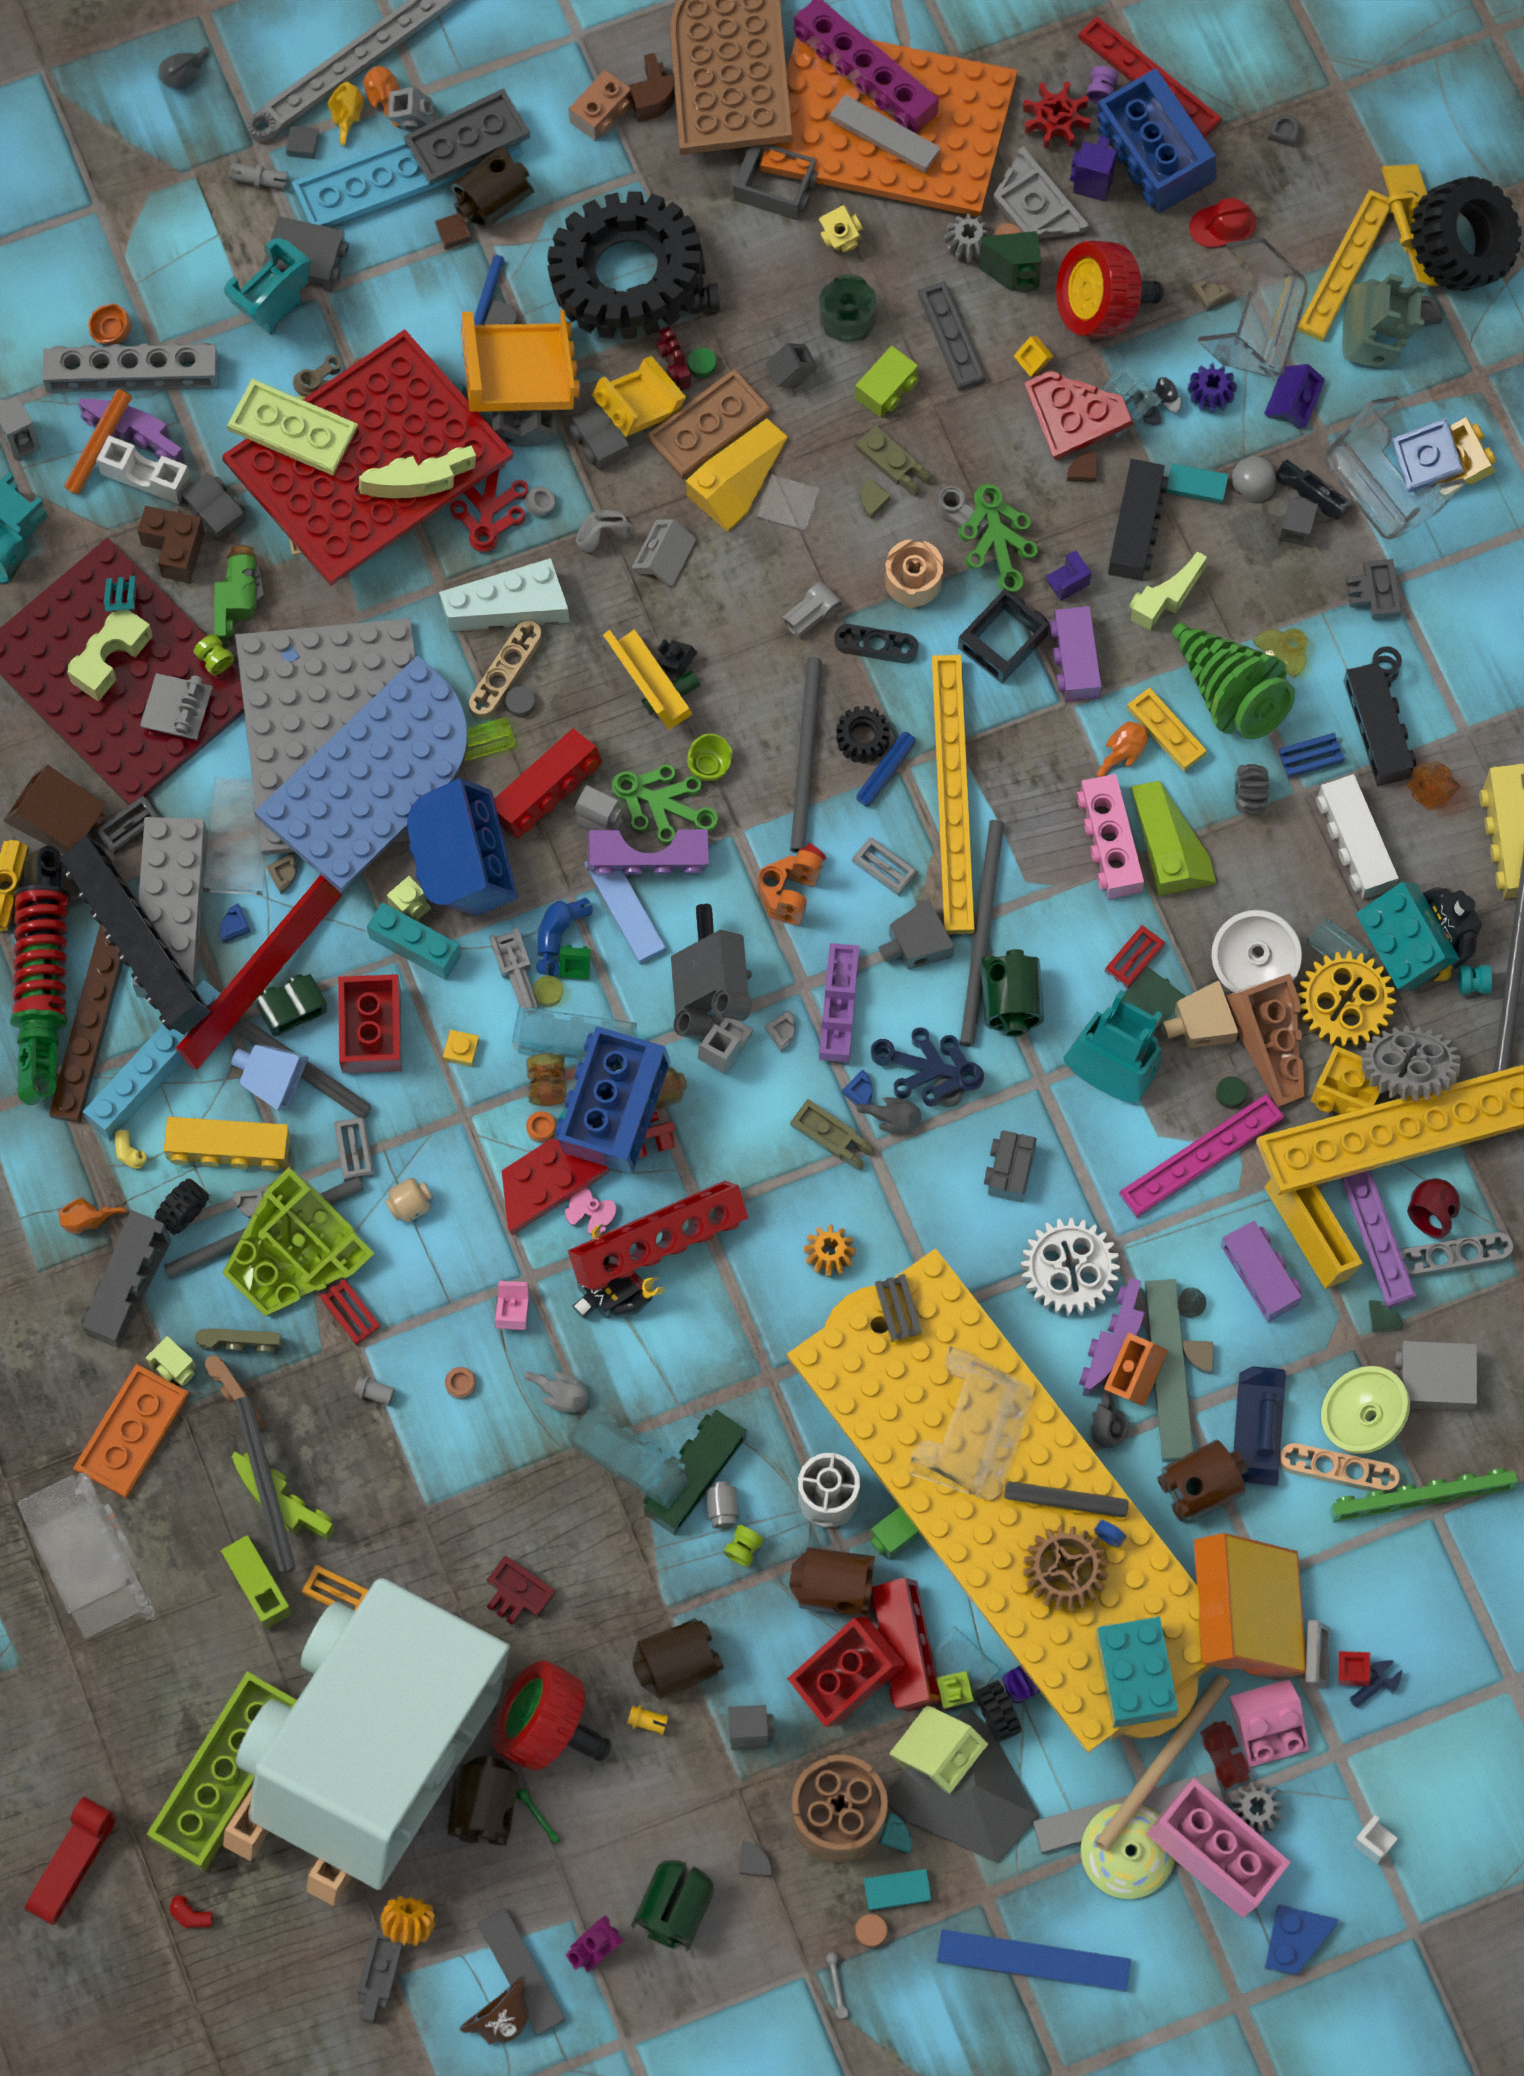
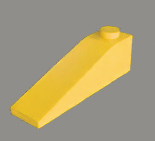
(733, 477)

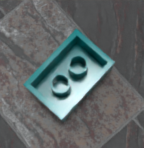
(1407, 936)
(1136, 1672)

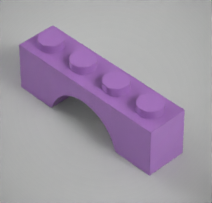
(610, 852)

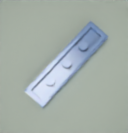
(628, 914)

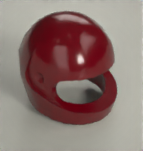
(1434, 1198)

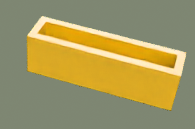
(227, 1143)
(1317, 1234)

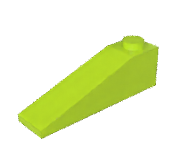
(1171, 845)

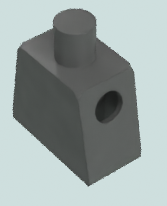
(918, 938)

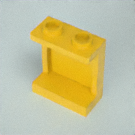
(639, 397)

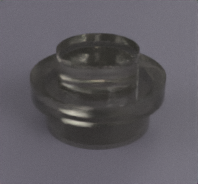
(1191, 1302)

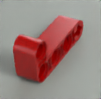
(71, 1861)

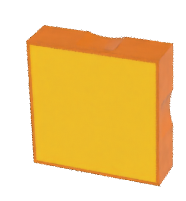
(1250, 1606)

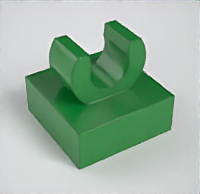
(575, 962)

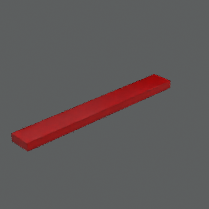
(258, 972)

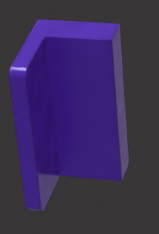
(1295, 394)

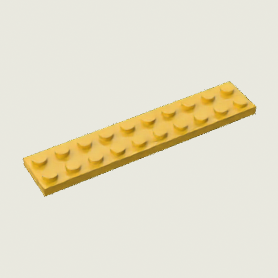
(1394, 1131)

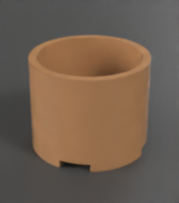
(845, 1834)

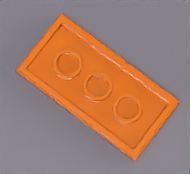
(131, 1431)

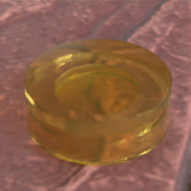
(548, 991)

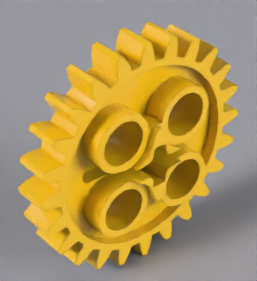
(1368, 1012)

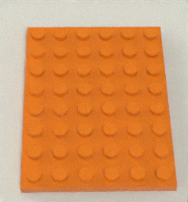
(967, 128)

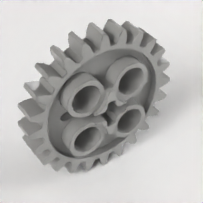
(1427, 1072)

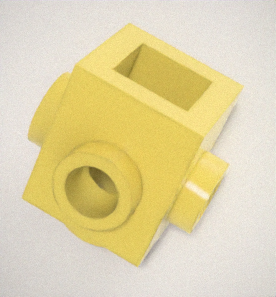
(834, 222)

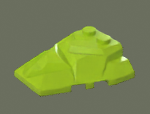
(293, 1246)

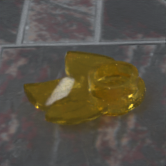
(1276, 643)

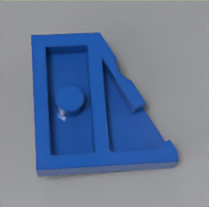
(1296, 1938)

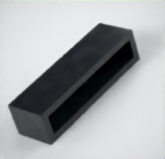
(1136, 520)

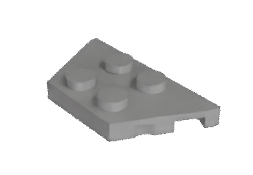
(1035, 201)

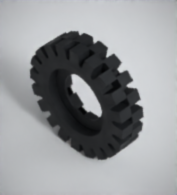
(586, 238)

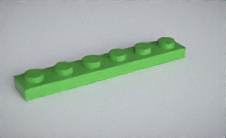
(1411, 1497)

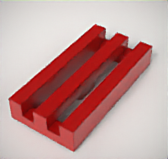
(1120, 975)
(335, 1292)

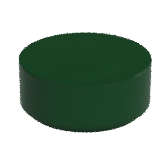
(1231, 1092)

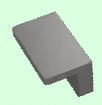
(664, 551)

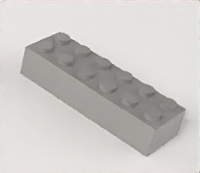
(173, 886)

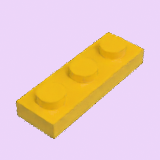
(1166, 729)

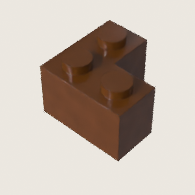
(177, 537)

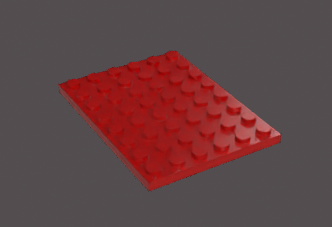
(401, 412)

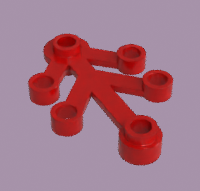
(488, 507)

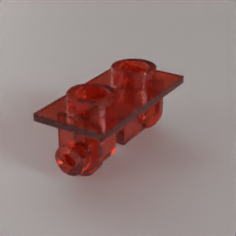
(1218, 1741)

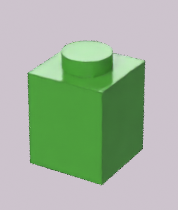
(893, 1534)

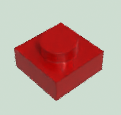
(1354, 1668)

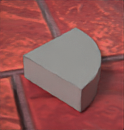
(782, 1030)
(248, 1201)

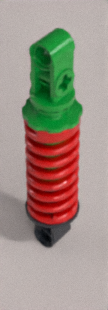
(38, 973)

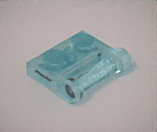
(1129, 387)

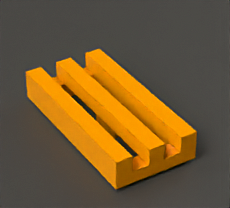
(312, 1581)

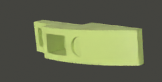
(407, 479)

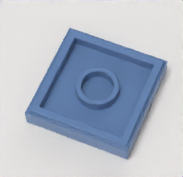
(1427, 455)

